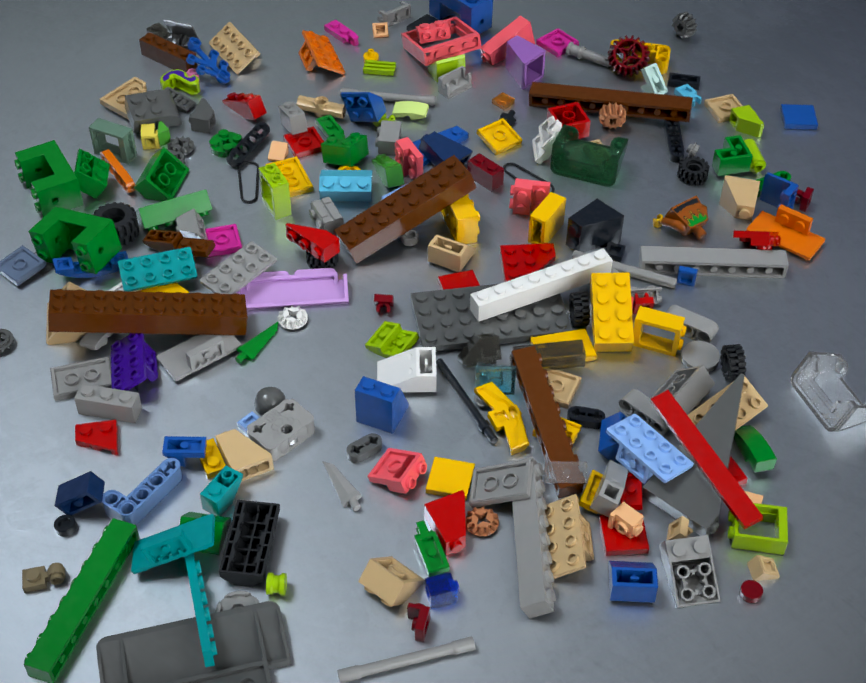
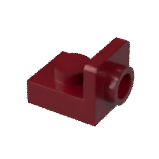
(421, 619)

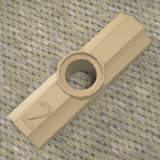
(321, 106)

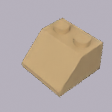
(390, 580)

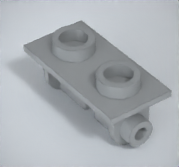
(652, 291)

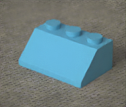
(346, 185)

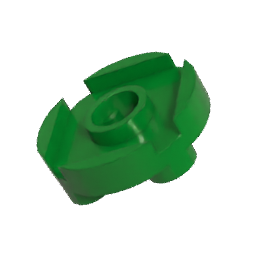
(224, 142)

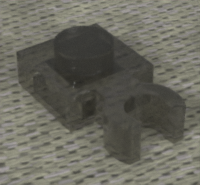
(158, 30)

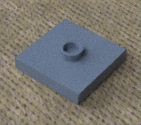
(21, 265)

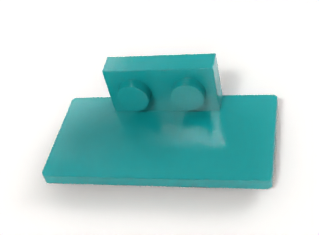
(157, 269)
(173, 543)

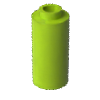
(758, 162)

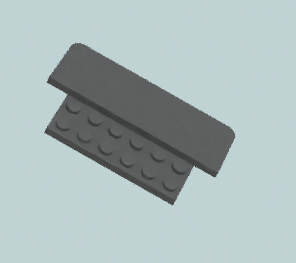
(246, 638)

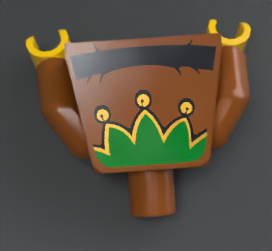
(685, 218)

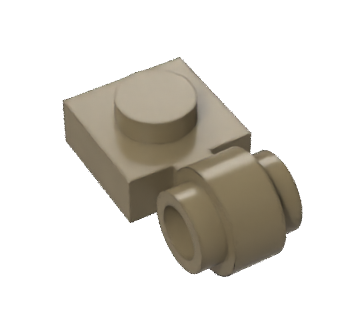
(37, 577)

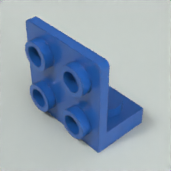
(778, 191)

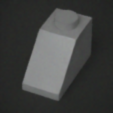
(191, 225)

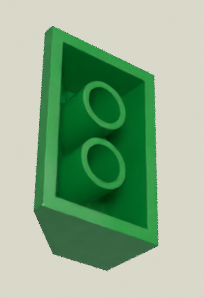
(161, 176)

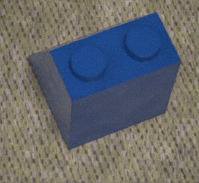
(379, 404)

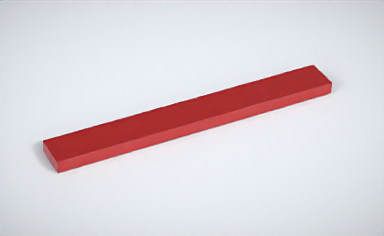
(707, 460)

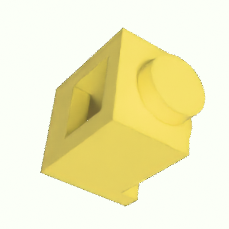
(149, 136)

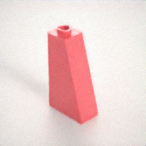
(495, 49)

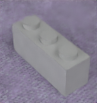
(108, 403)

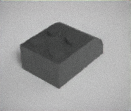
(151, 108)

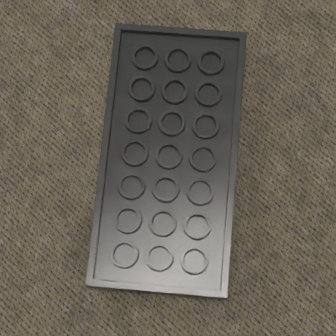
(449, 324)

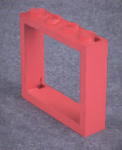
(467, 42)

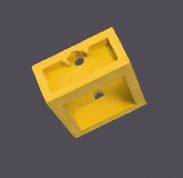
(663, 321)

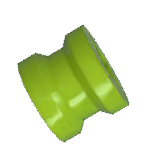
(276, 584)

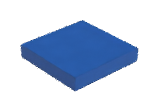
(799, 116)

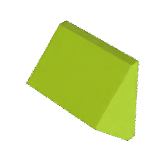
(446, 65)

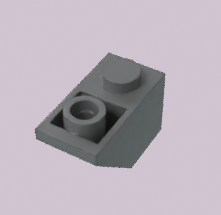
(202, 117)

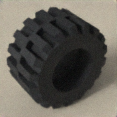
(123, 218)

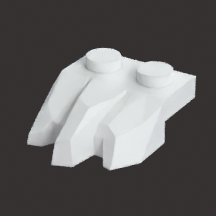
(544, 140)

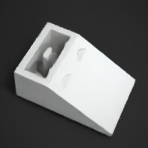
(410, 370)

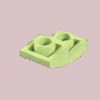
(413, 109)

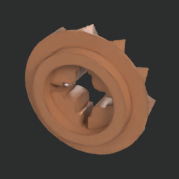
(483, 528)

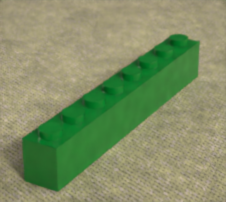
(81, 601)

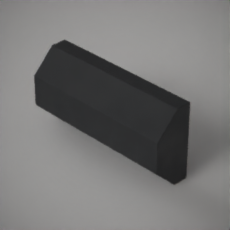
(249, 543)

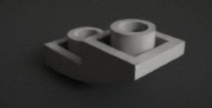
(94, 341)

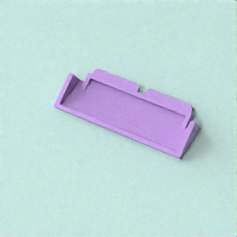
(303, 288)

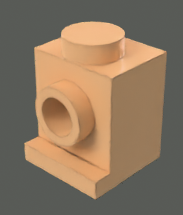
(626, 520)

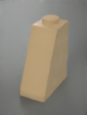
(243, 454)

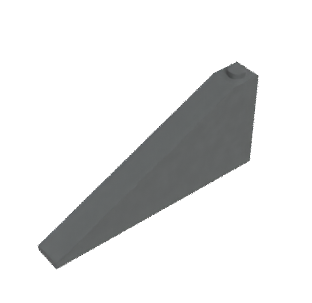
(691, 492)

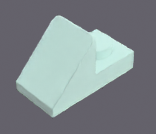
(654, 80)

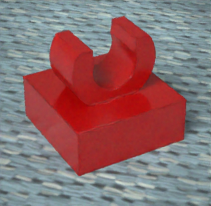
(645, 301)

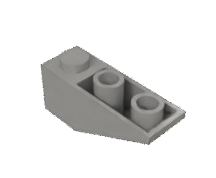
(610, 489)

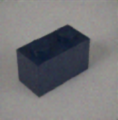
(79, 493)

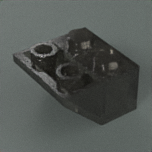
(481, 348)

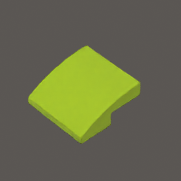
(391, 340)

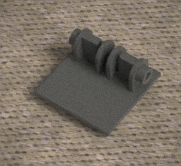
(180, 32)

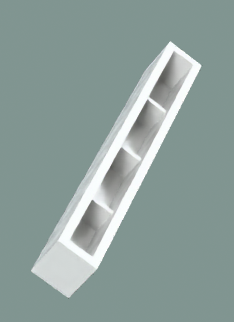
(538, 285)

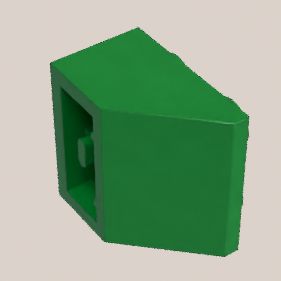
(91, 173)

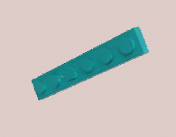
(202, 614)

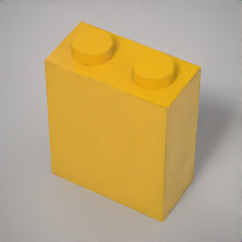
(547, 219)

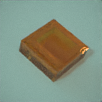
(503, 101)

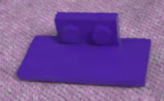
(132, 362)

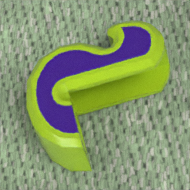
(180, 79)

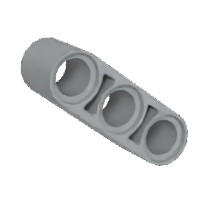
(697, 326)
(638, 403)

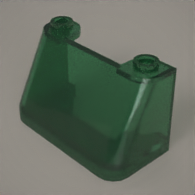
(587, 159)

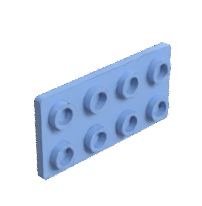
(646, 451)

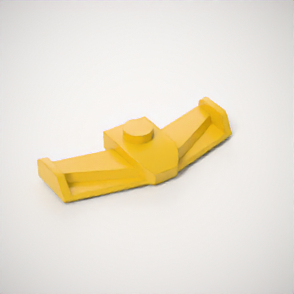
(504, 416)

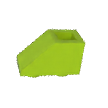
(746, 121)

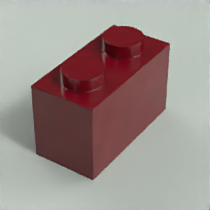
(486, 172)

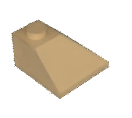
(739, 196)

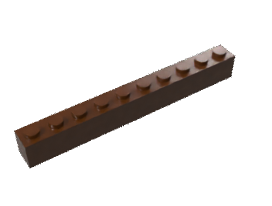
(592, 100)

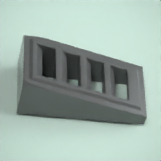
(178, 97)

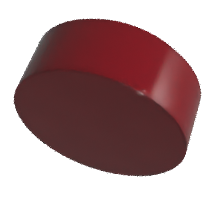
(751, 591)

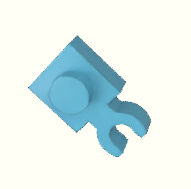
(687, 91)

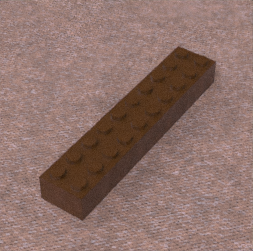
(147, 312)

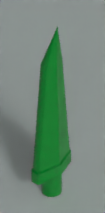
(254, 346)

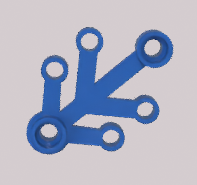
(221, 74)

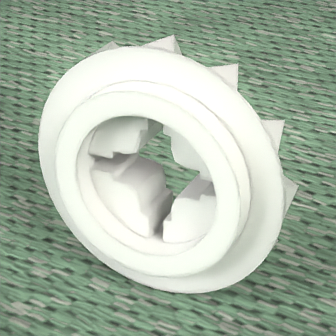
(290, 322)

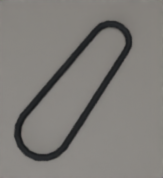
(526, 171)
(240, 184)

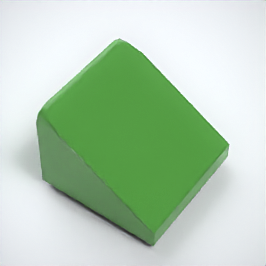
(163, 134)

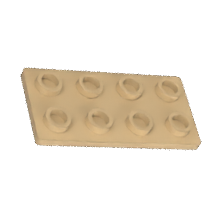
(234, 47)
(750, 405)
(568, 536)

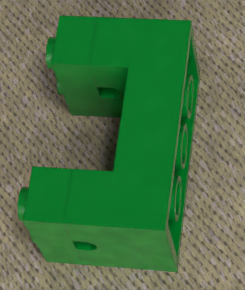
(50, 177)
(88, 235)

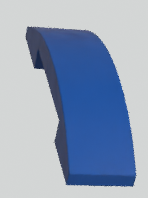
(65, 267)

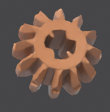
(612, 115)

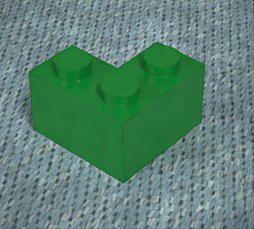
(345, 151)
(733, 157)

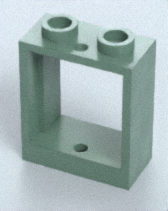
(125, 151)

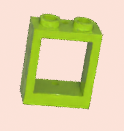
(275, 191)
(775, 545)

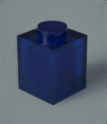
(441, 590)

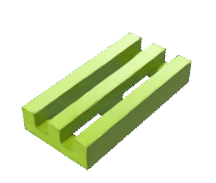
(379, 67)

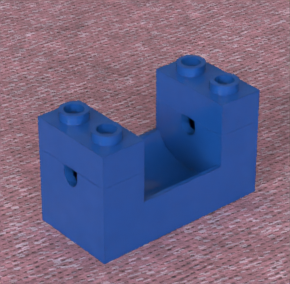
(472, 12)

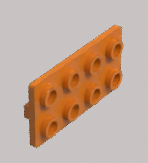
(319, 52)
(793, 230)

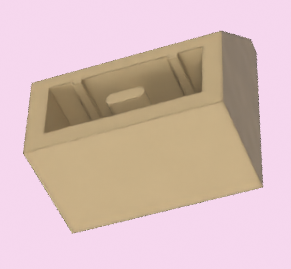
(449, 253)

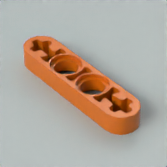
(118, 171)

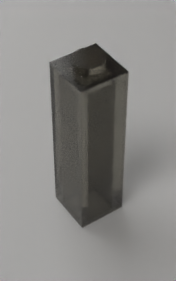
(559, 354)

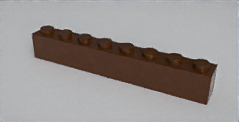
(544, 413)

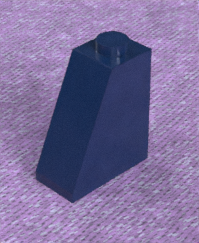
(439, 148)

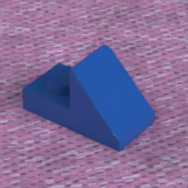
(184, 447)

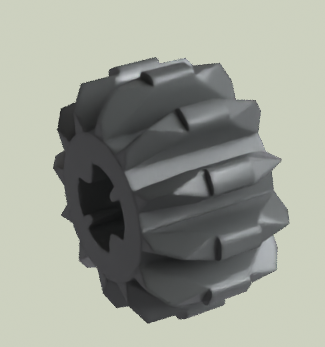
(684, 25)

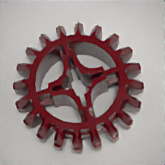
(618, 48)

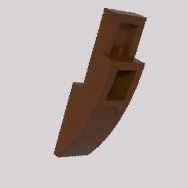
(171, 240)

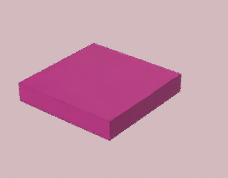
(556, 42)
(225, 238)

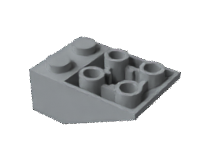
(690, 570)

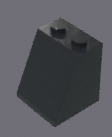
(594, 227)

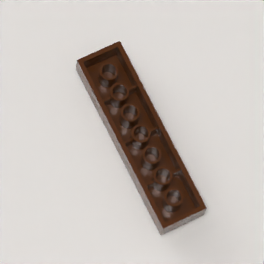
(405, 208)

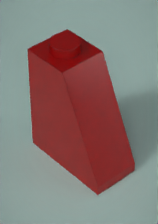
(448, 520)

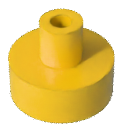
(371, 55)

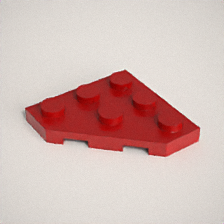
(525, 259)

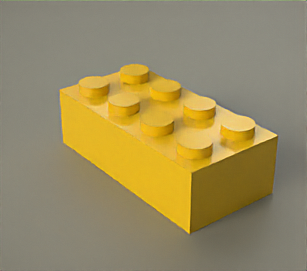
(462, 220)
(611, 312)

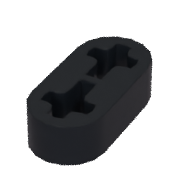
(586, 416)

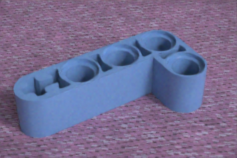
(145, 496)

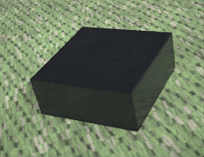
(615, 251)

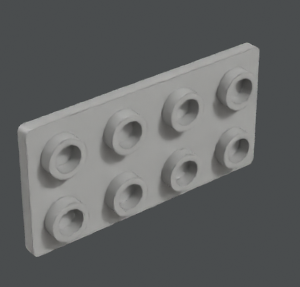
(238, 269)
(196, 354)

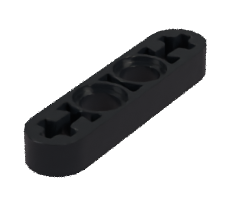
(677, 139)
(248, 144)

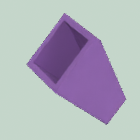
(524, 61)

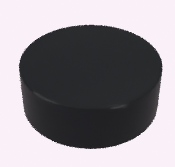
(65, 525)

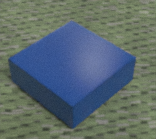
(687, 275)

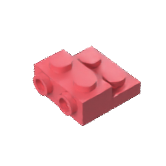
(433, 32)
(409, 158)
(527, 195)
(398, 470)

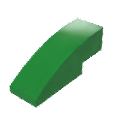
(755, 449)

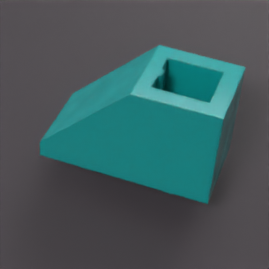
(221, 491)

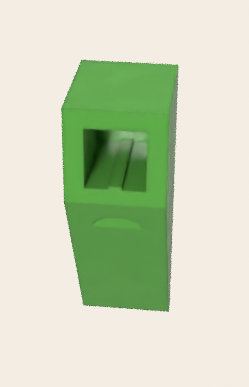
(388, 170)

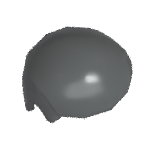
(268, 399)

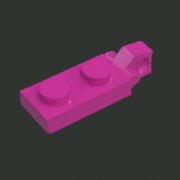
(341, 32)

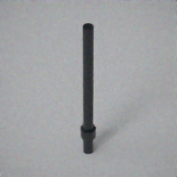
(483, 425)

